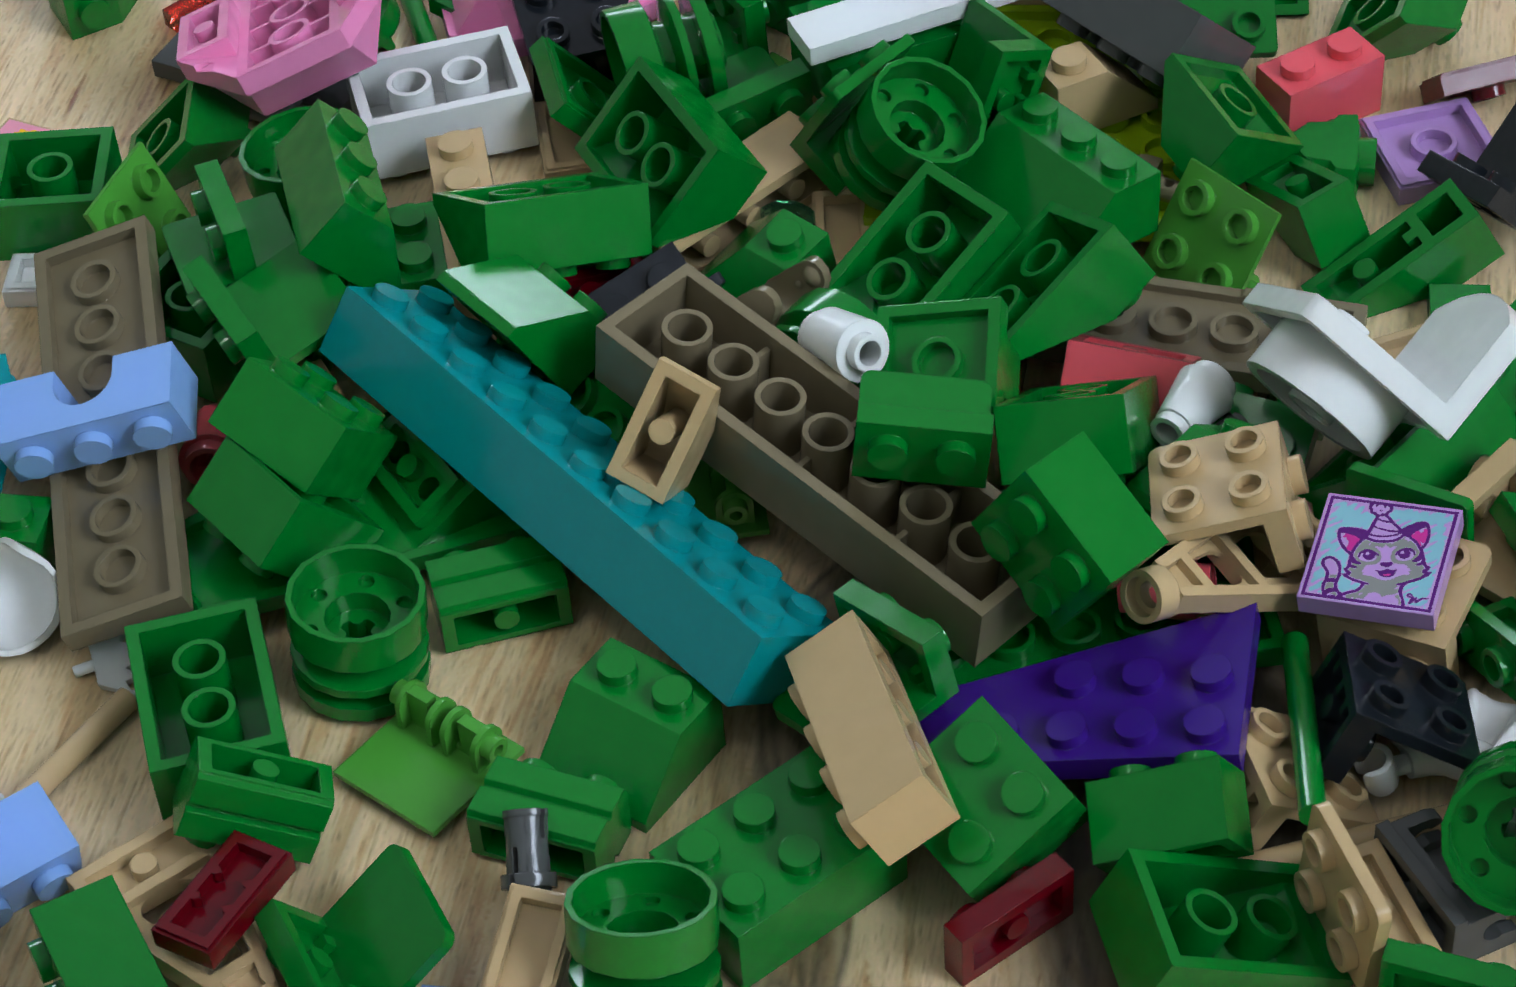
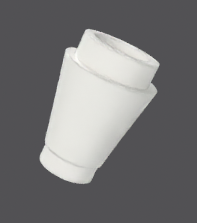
(1197, 396)

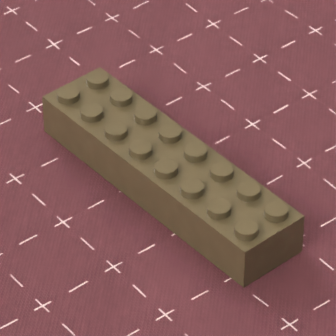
(790, 446)

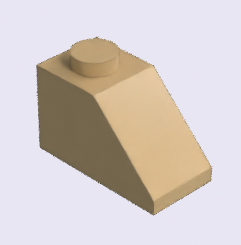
(1095, 86)
(667, 432)

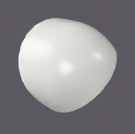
(26, 599)

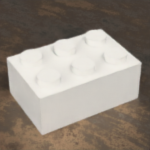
(443, 89)

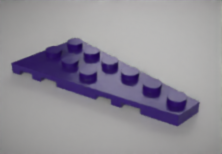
(1129, 698)

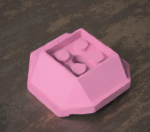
(277, 48)

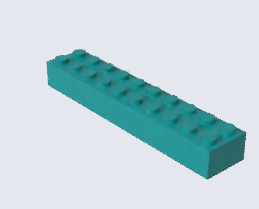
(546, 469)

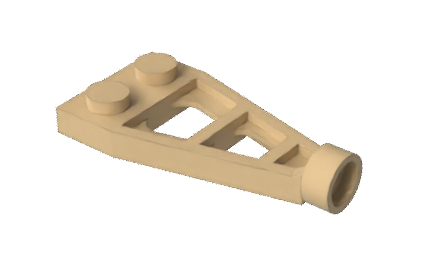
(1186, 589)
(155, 870)

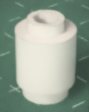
(845, 341)

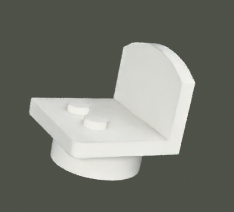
(1356, 391)

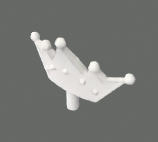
(110, 664)

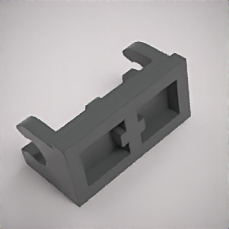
(1450, 913)

